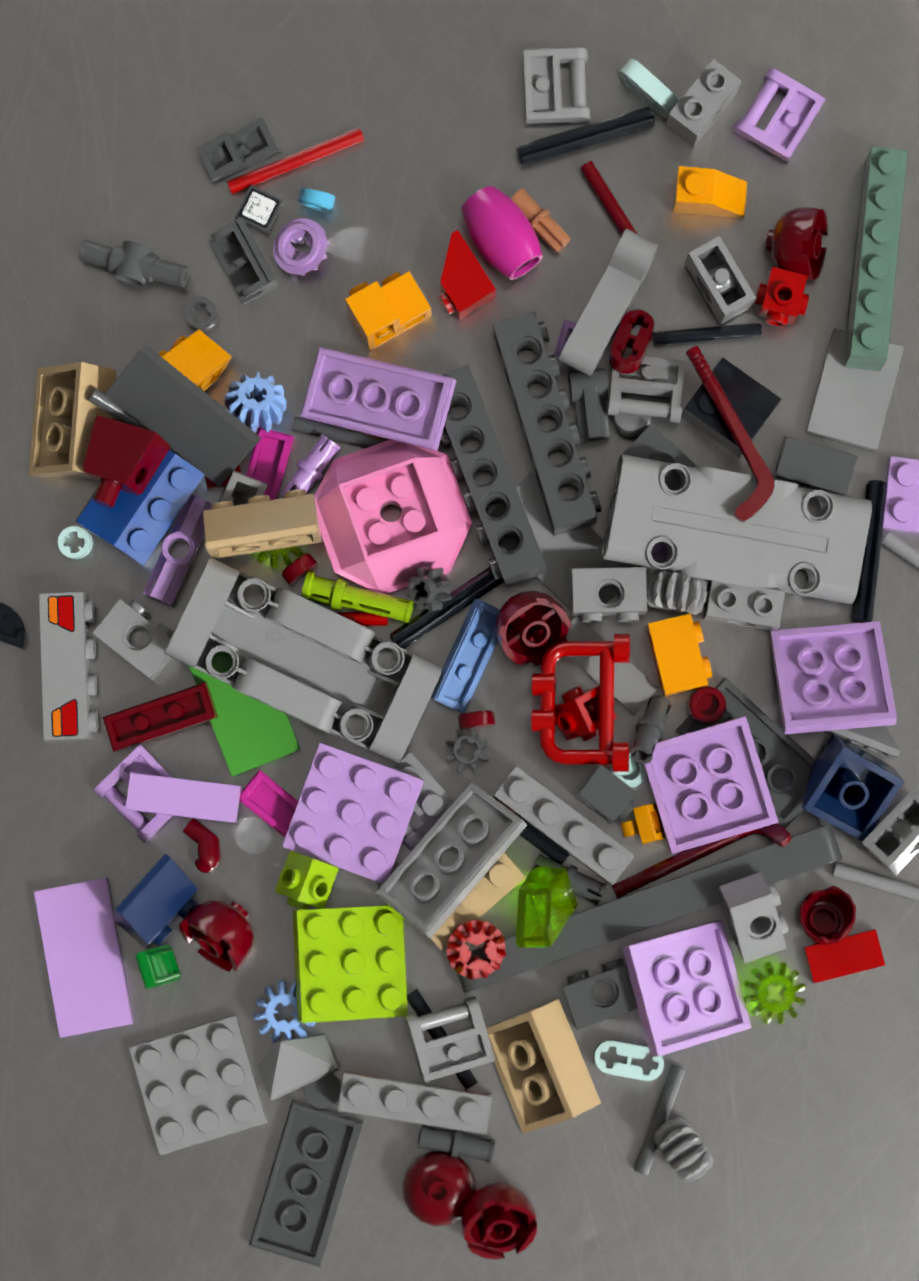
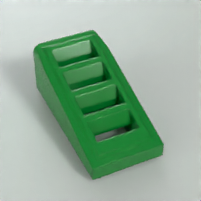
(158, 966)

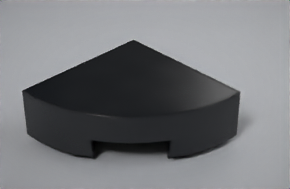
(11, 627)

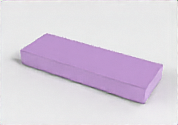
(183, 797)

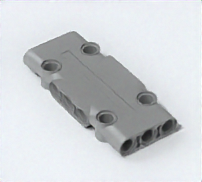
(714, 546)
(315, 674)

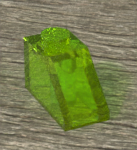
(543, 907)

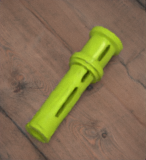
(340, 594)

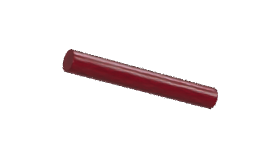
(606, 197)

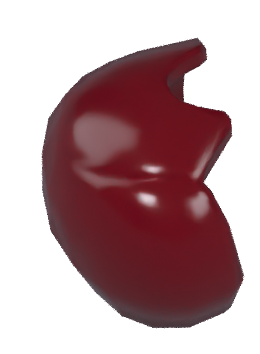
(827, 915)

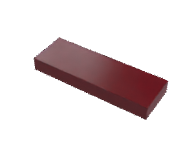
(160, 717)

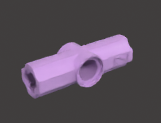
(171, 572)

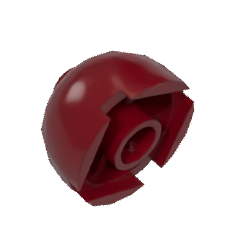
(798, 241)
(530, 626)
(221, 932)
(438, 1188)
(498, 1221)

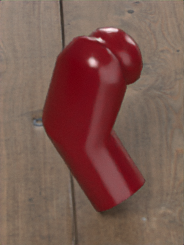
(208, 846)

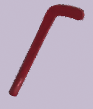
(759, 469)
(774, 832)

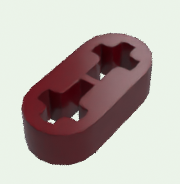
(638, 344)

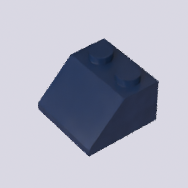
(850, 788)
(156, 903)

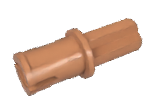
(541, 222)

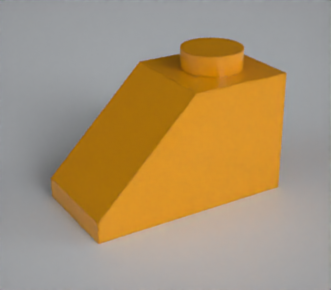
(709, 193)

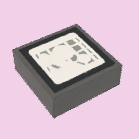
(259, 209)

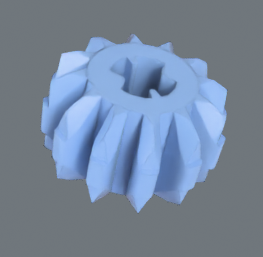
(256, 401)
(283, 1025)

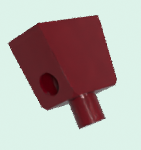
(122, 459)

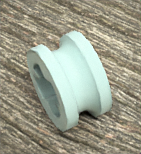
(68, 551)

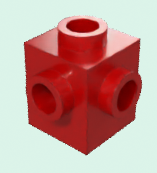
(782, 285)
(579, 713)

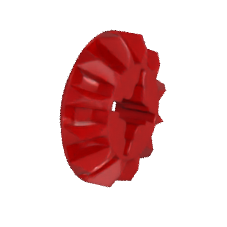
(475, 932)

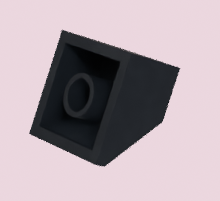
(747, 396)

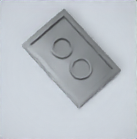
(852, 401)

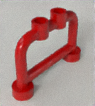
(545, 687)

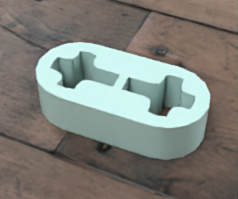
(647, 88)
(627, 1069)

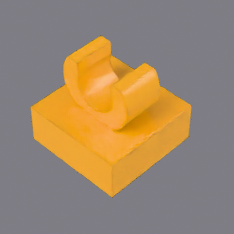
(646, 823)

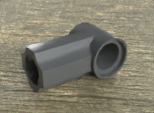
(590, 399)

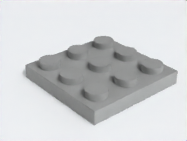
(198, 1085)

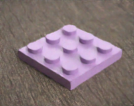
(832, 677)
(710, 785)
(353, 813)
(686, 988)

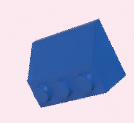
(141, 521)

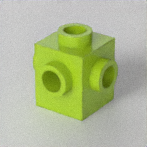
(306, 881)

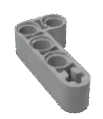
(609, 302)

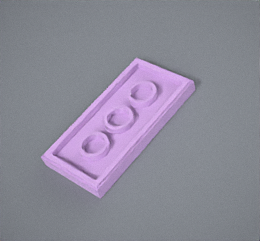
(378, 398)
(83, 957)

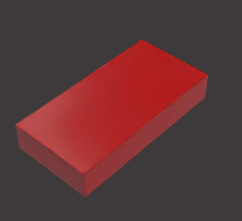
(843, 958)

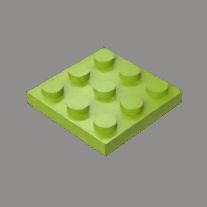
(349, 964)

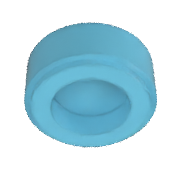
(316, 199)

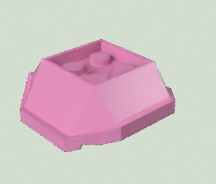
(381, 552)

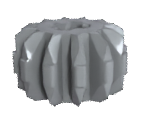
(676, 592)
(683, 1149)

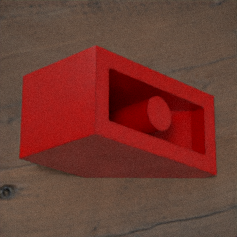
(463, 280)

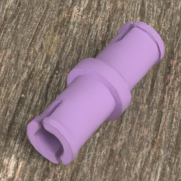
(312, 467)

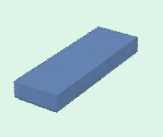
(467, 657)

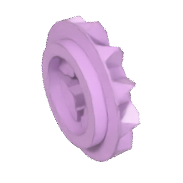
(298, 232)

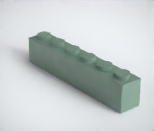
(876, 259)

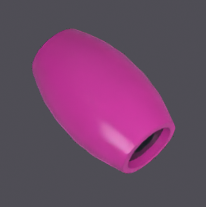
(501, 232)

